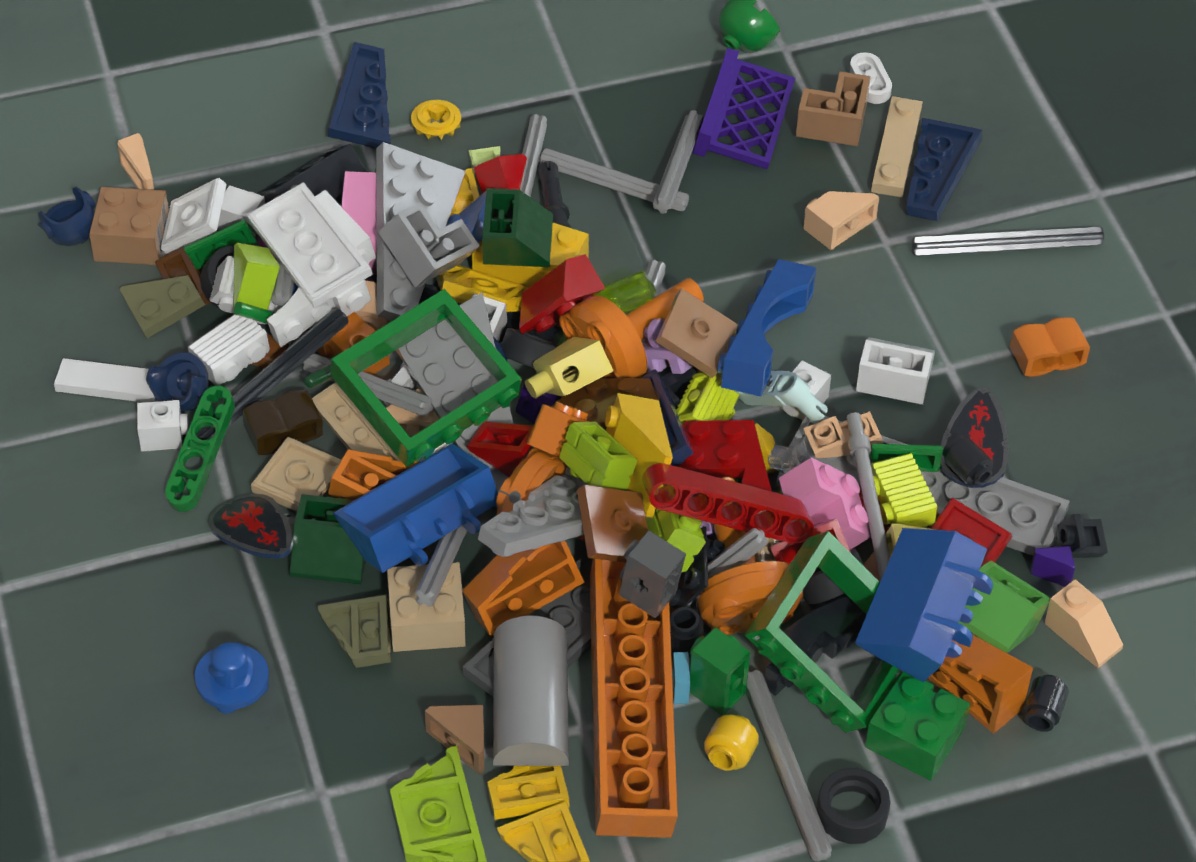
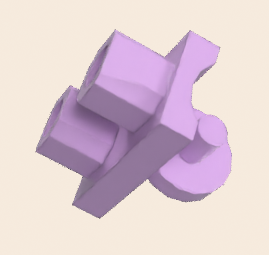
(658, 355)

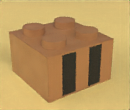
(129, 225)

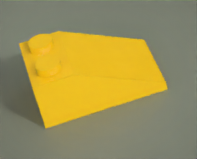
(642, 432)

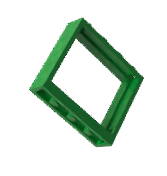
(396, 334)
(819, 689)

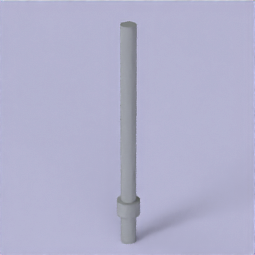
(860, 449)

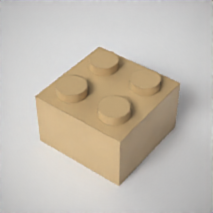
(424, 626)

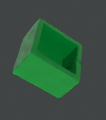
(917, 726)

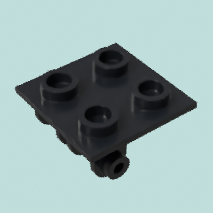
(696, 577)

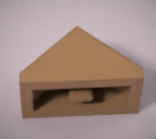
(459, 727)

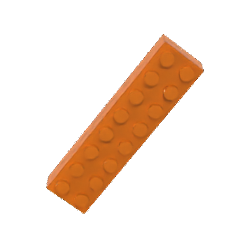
(631, 712)

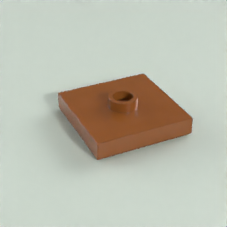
(611, 521)

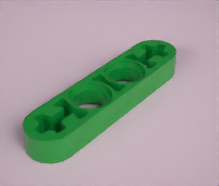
(200, 448)

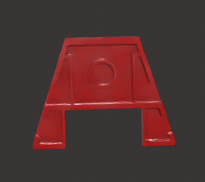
(726, 450)

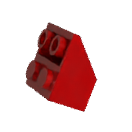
(558, 293)

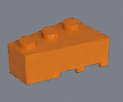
(362, 473)
(521, 584)
(988, 680)

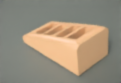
(135, 161)

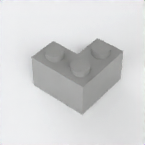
(422, 247)

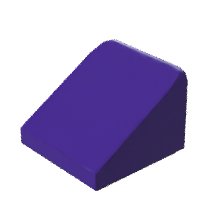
(1053, 564)

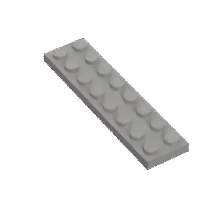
(1017, 508)

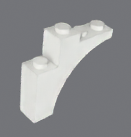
(298, 312)

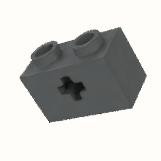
(651, 573)

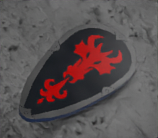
(984, 423)
(253, 526)

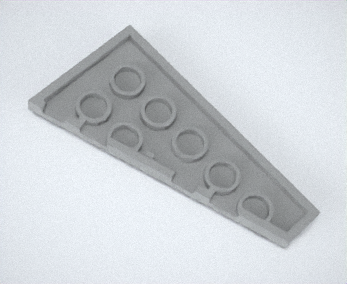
(401, 183)
(453, 373)
(545, 518)

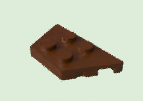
(602, 393)

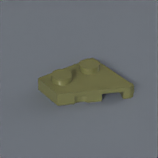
(161, 302)
(361, 629)

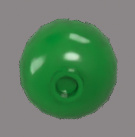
(746, 26)

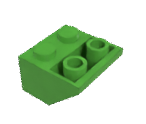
(1008, 612)

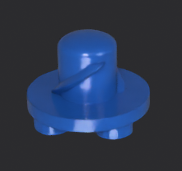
(231, 677)

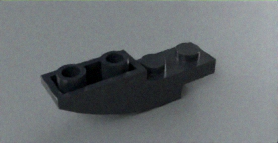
(819, 632)

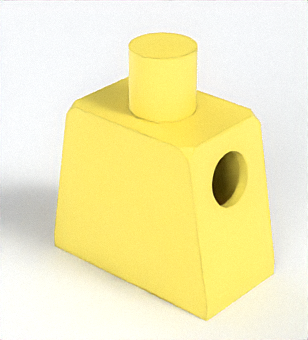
(569, 367)

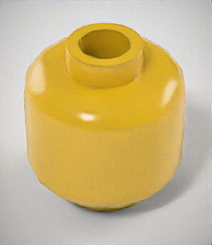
(731, 742)

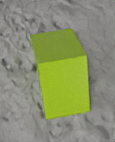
(254, 275)

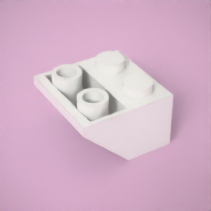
(894, 370)

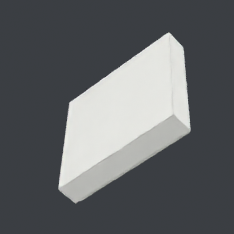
(193, 216)

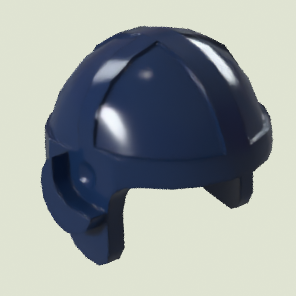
(70, 220)
(179, 378)

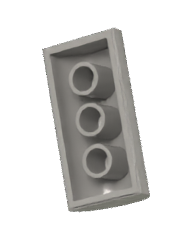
(530, 693)

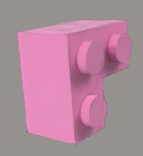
(829, 496)

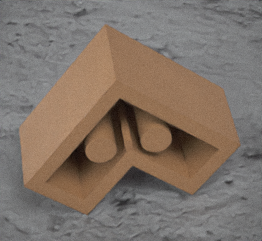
(835, 115)

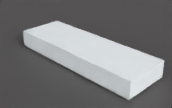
(103, 380)

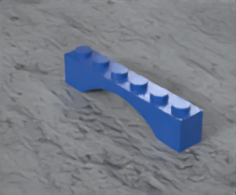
(749, 356)

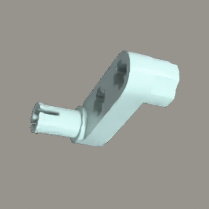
(788, 389)

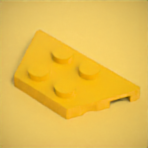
(464, 282)

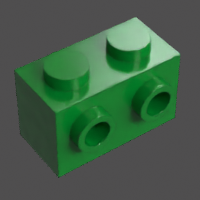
(719, 670)

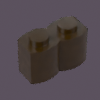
(287, 416)

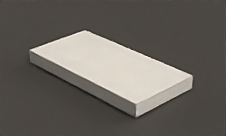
(309, 245)

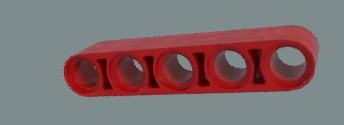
(717, 492)

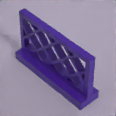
(718, 110)

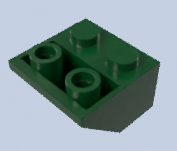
(516, 230)
(321, 545)

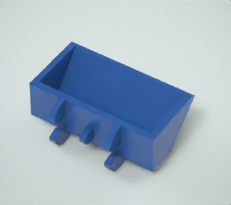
(419, 508)
(924, 600)

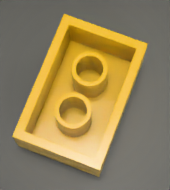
(565, 245)

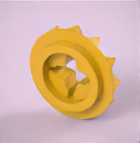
(436, 110)

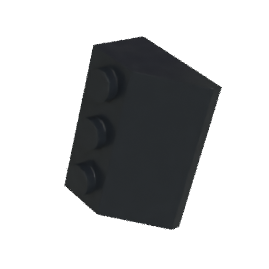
(319, 174)

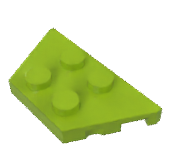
(437, 814)

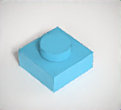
(681, 678)

